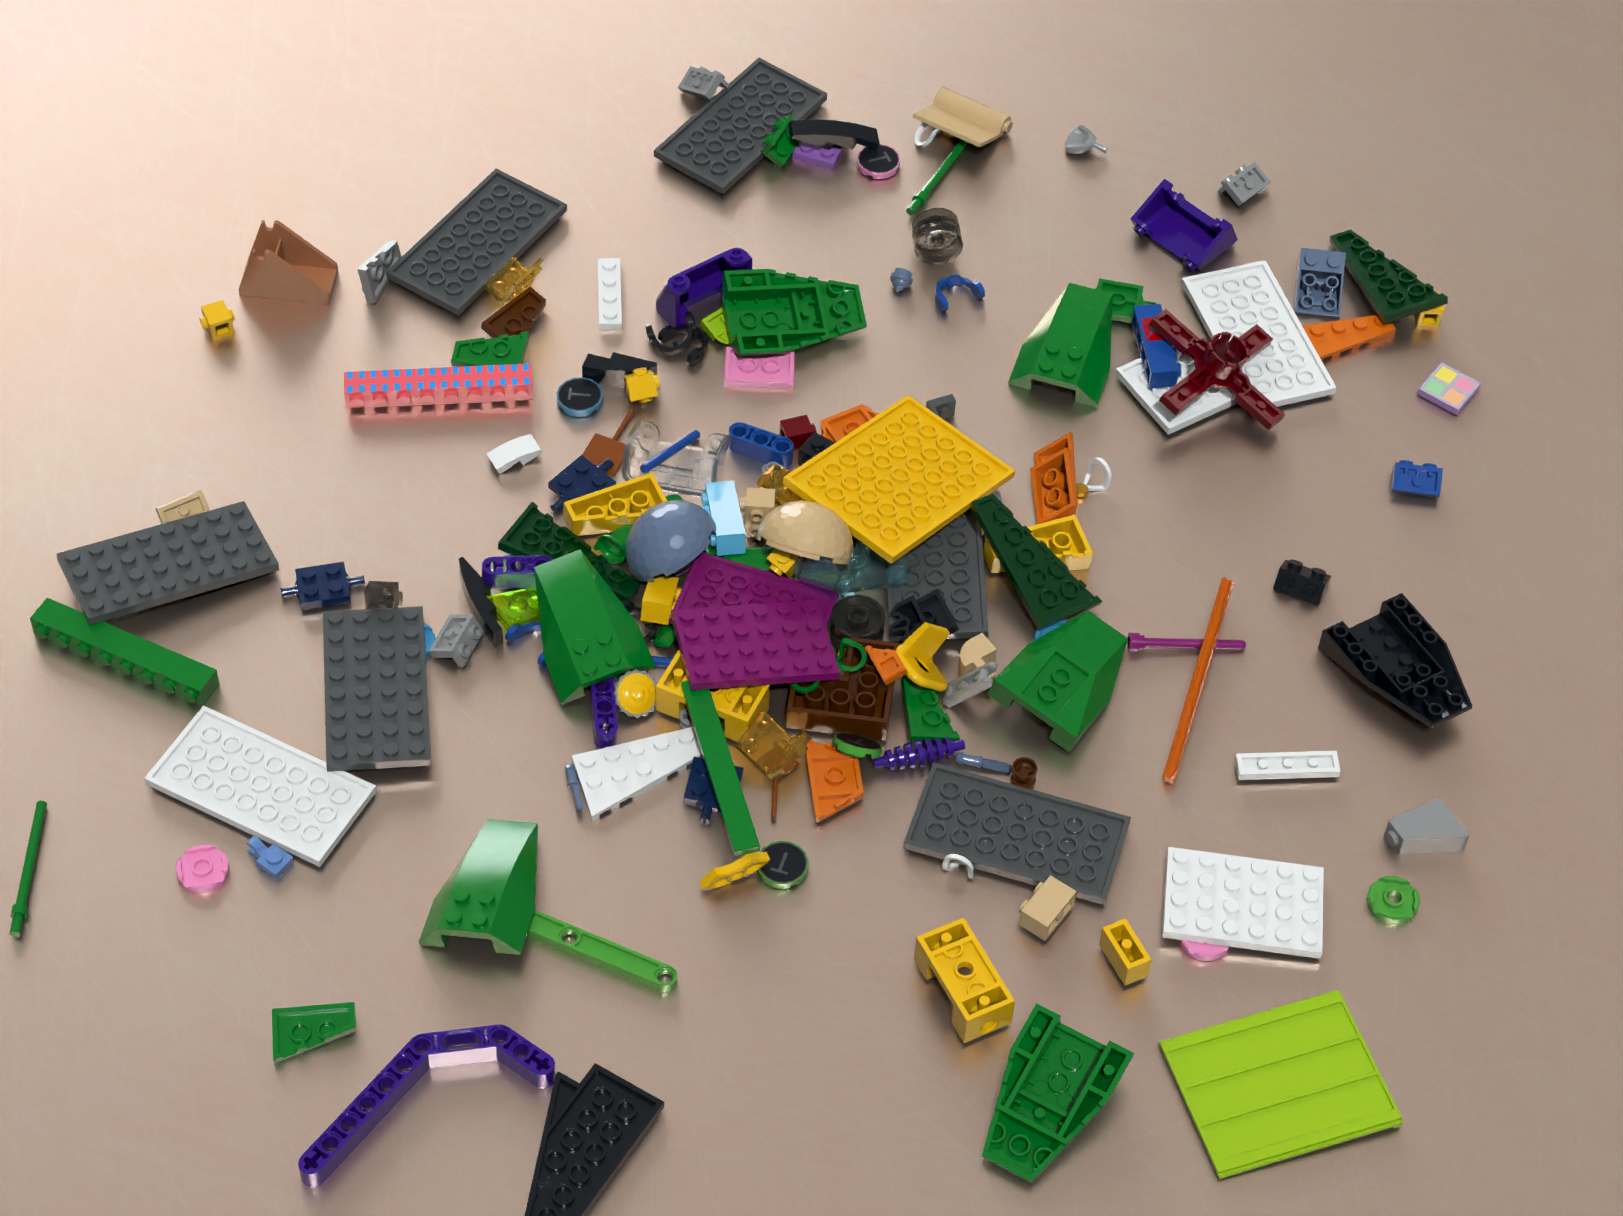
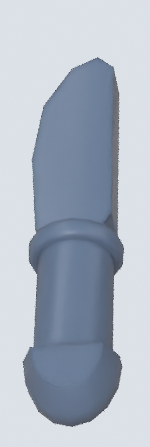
(962, 758)
(574, 784)

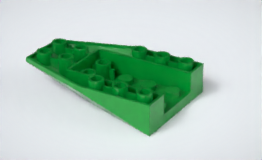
(1065, 676)

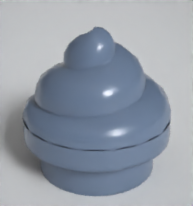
(901, 279)

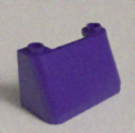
(1182, 228)
(698, 284)

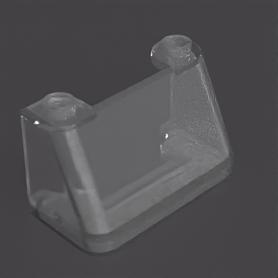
(681, 473)

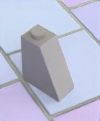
(1426, 830)

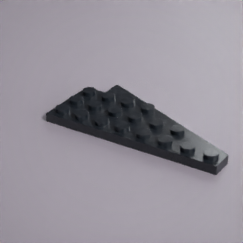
(587, 1140)

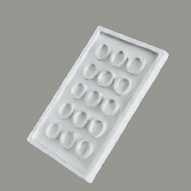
(1243, 902)

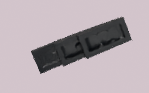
(829, 132)
(481, 607)

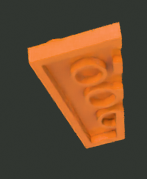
(1341, 335)

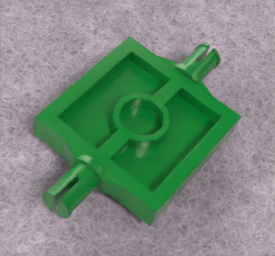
(1124, 298)

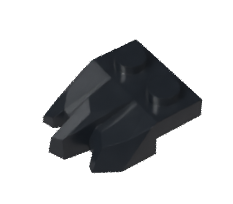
(914, 613)

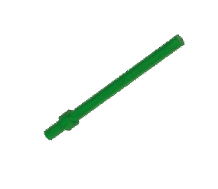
(921, 197)
(20, 910)

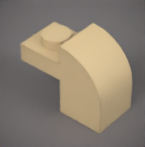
(976, 653)

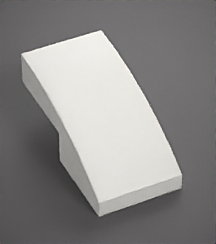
(513, 451)

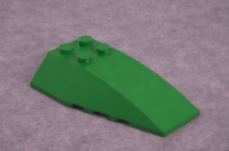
(786, 312)
(1070, 345)
(585, 627)
(489, 890)
(1049, 1092)

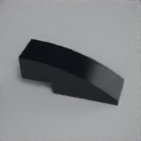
(611, 370)

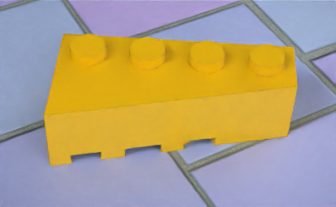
(612, 506)
(1061, 536)

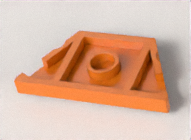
(843, 423)
(832, 779)

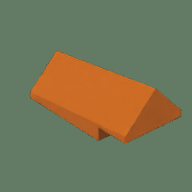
(1055, 480)

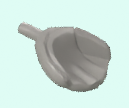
(1081, 141)

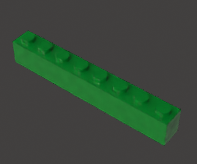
(125, 652)

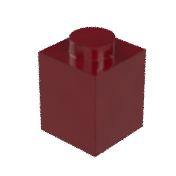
(797, 430)

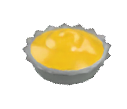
(636, 693)

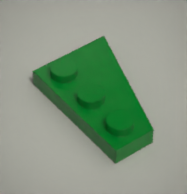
(490, 351)
(924, 714)
(308, 1027)

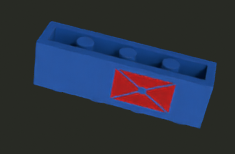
(1155, 351)

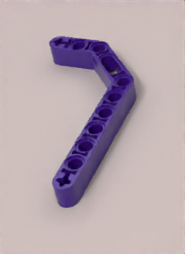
(519, 572)
(536, 1068)

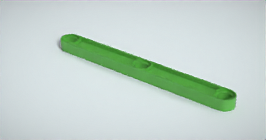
(602, 952)

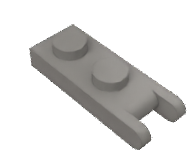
(969, 684)

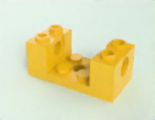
(734, 704)
(978, 999)

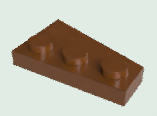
(516, 315)

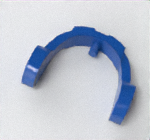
(976, 288)
(516, 632)

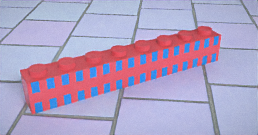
(438, 385)

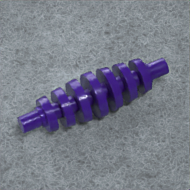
(919, 753)

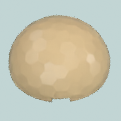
(808, 531)

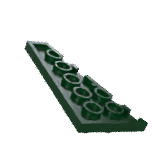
(1385, 282)
(1035, 571)

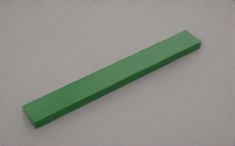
(721, 770)

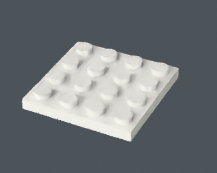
(1212, 402)

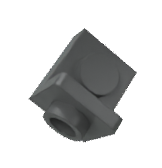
(942, 406)

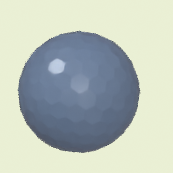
(667, 538)

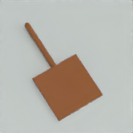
(604, 447)

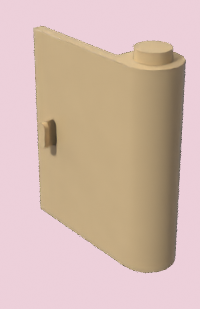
(965, 118)

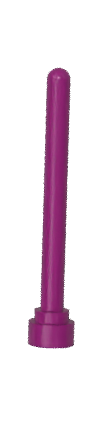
(1138, 642)

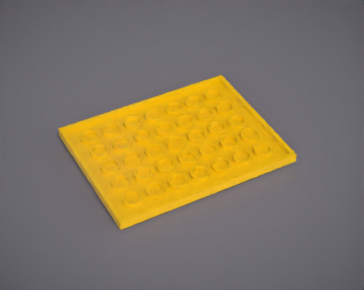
(899, 477)

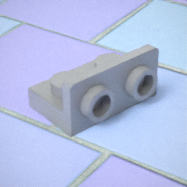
(702, 82)
(1245, 184)
(457, 639)

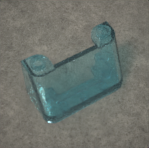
(864, 571)

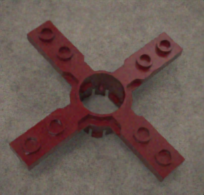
(1209, 360)

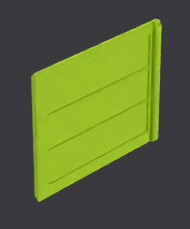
(1280, 1083)

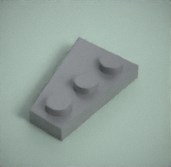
(373, 271)

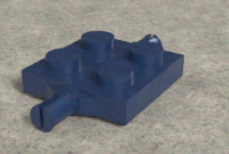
(579, 480)
(322, 585)
(700, 790)

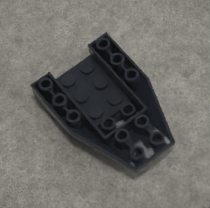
(1401, 661)

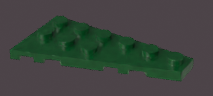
(539, 535)

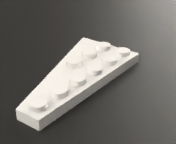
(632, 768)

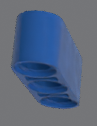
(760, 444)

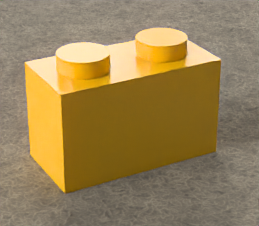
(660, 599)
(1125, 952)

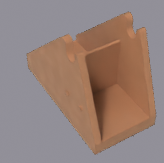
(287, 268)

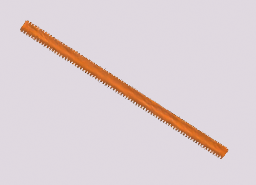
(1197, 681)

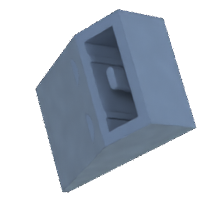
(1319, 282)

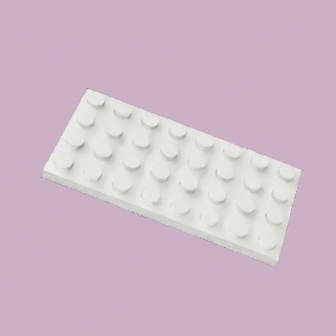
(1248, 296)
(261, 785)

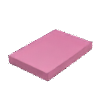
(759, 370)

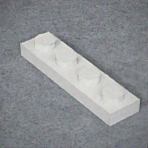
(609, 294)
(1287, 765)

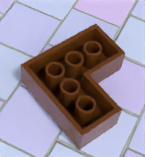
(853, 704)

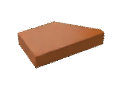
(887, 663)

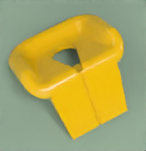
(923, 646)

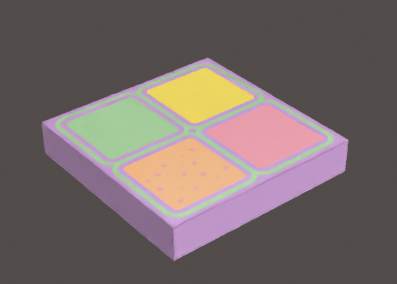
(1449, 388)

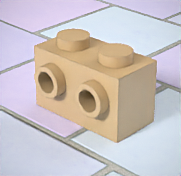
(756, 506)
(1047, 907)

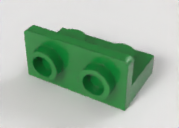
(779, 142)

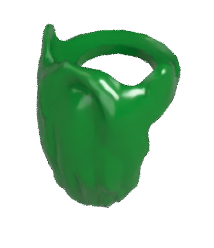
(613, 545)

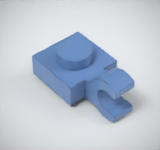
(270, 860)

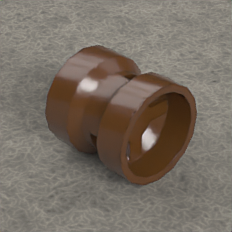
(1024, 772)

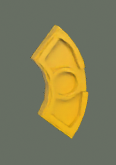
(742, 867)

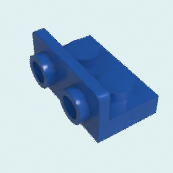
(1417, 479)

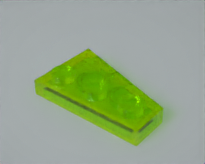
(516, 607)

